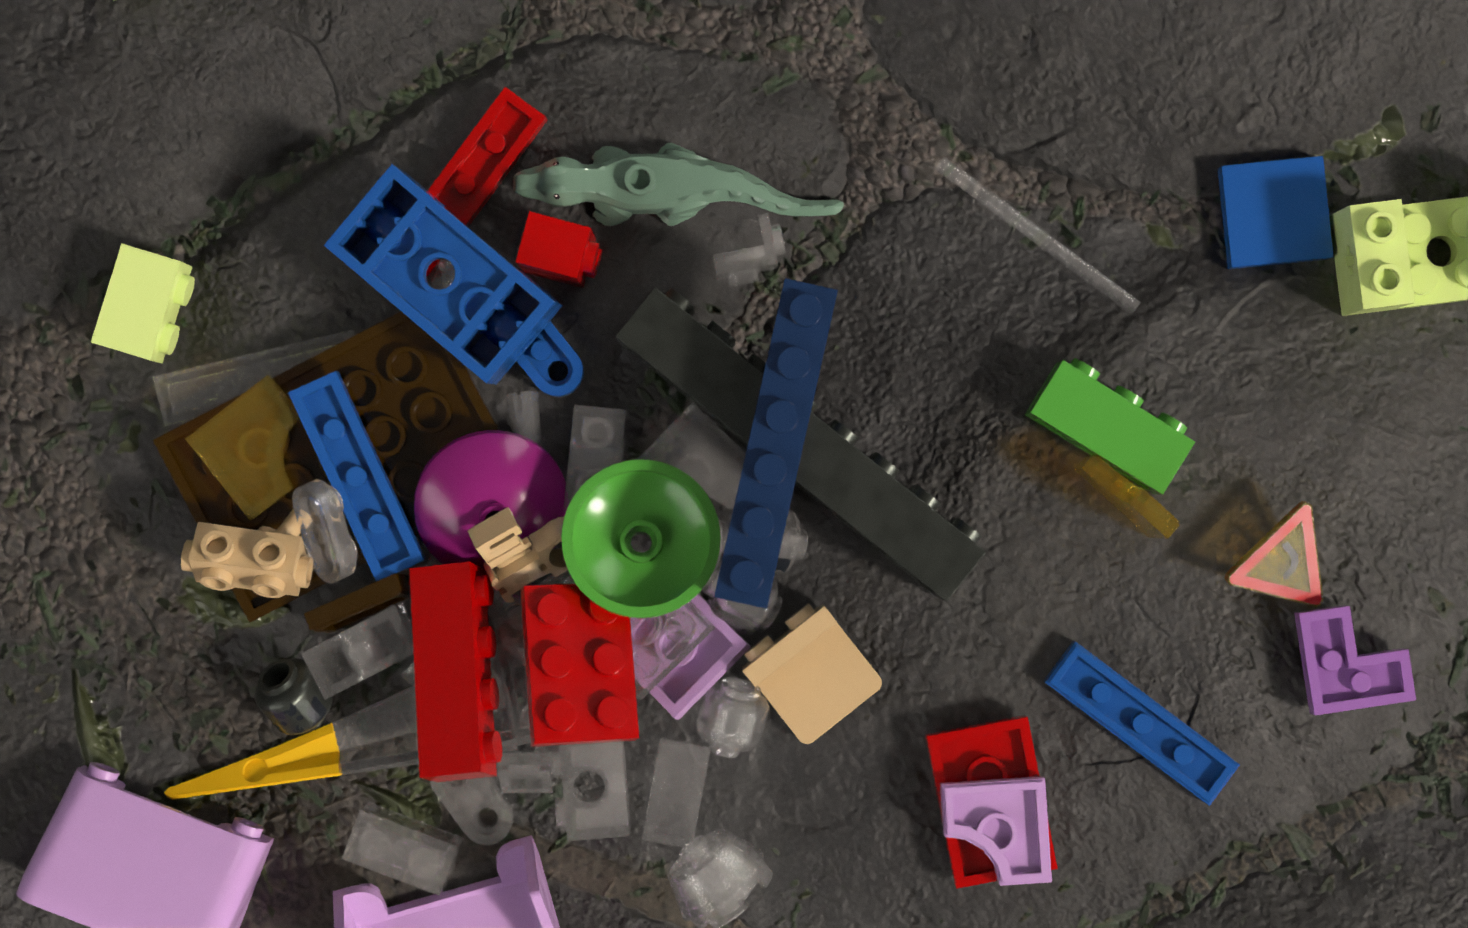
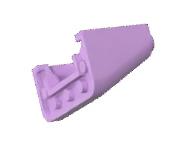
(140, 862)

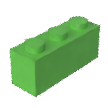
(1111, 425)

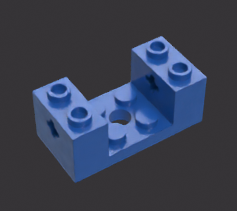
(487, 310)

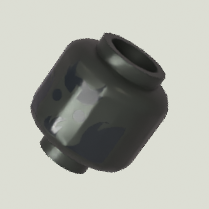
(291, 697)

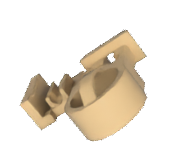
(517, 559)

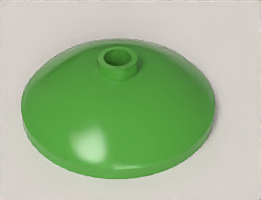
(634, 501)

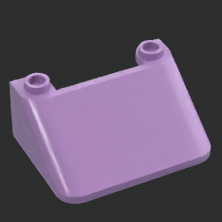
(510, 900)

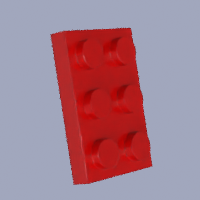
(577, 669)
(981, 753)

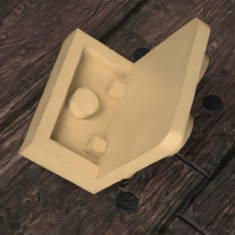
(811, 673)

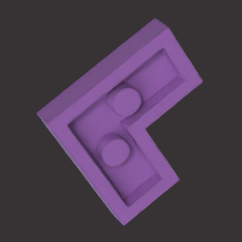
(1338, 676)

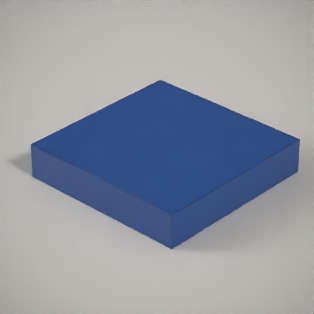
(1275, 212)

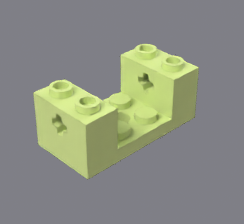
(1385, 258)

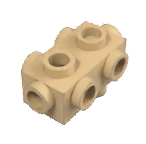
(258, 560)

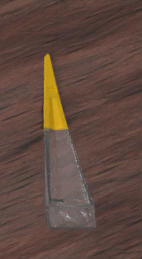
(363, 741)

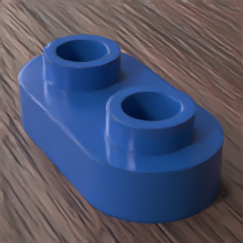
(543, 353)

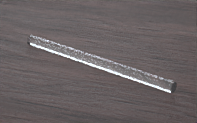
(1037, 235)

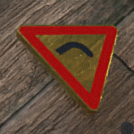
(1283, 561)

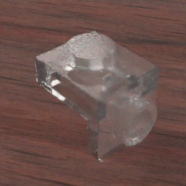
(744, 264)

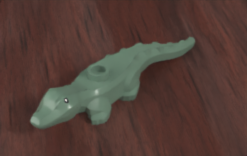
(666, 183)

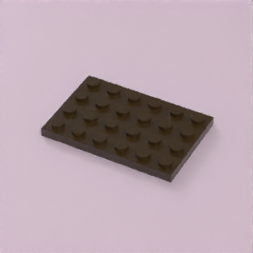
(408, 399)

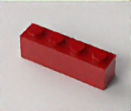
(454, 672)

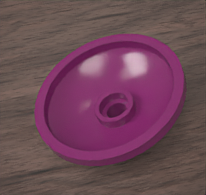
(480, 476)

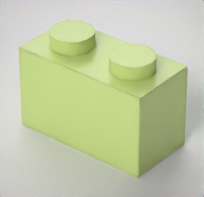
(143, 304)

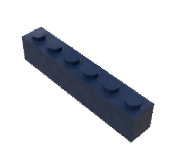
(775, 443)

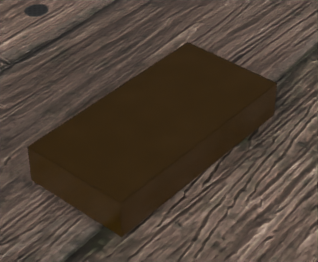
(359, 604)

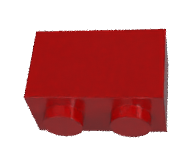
(558, 250)

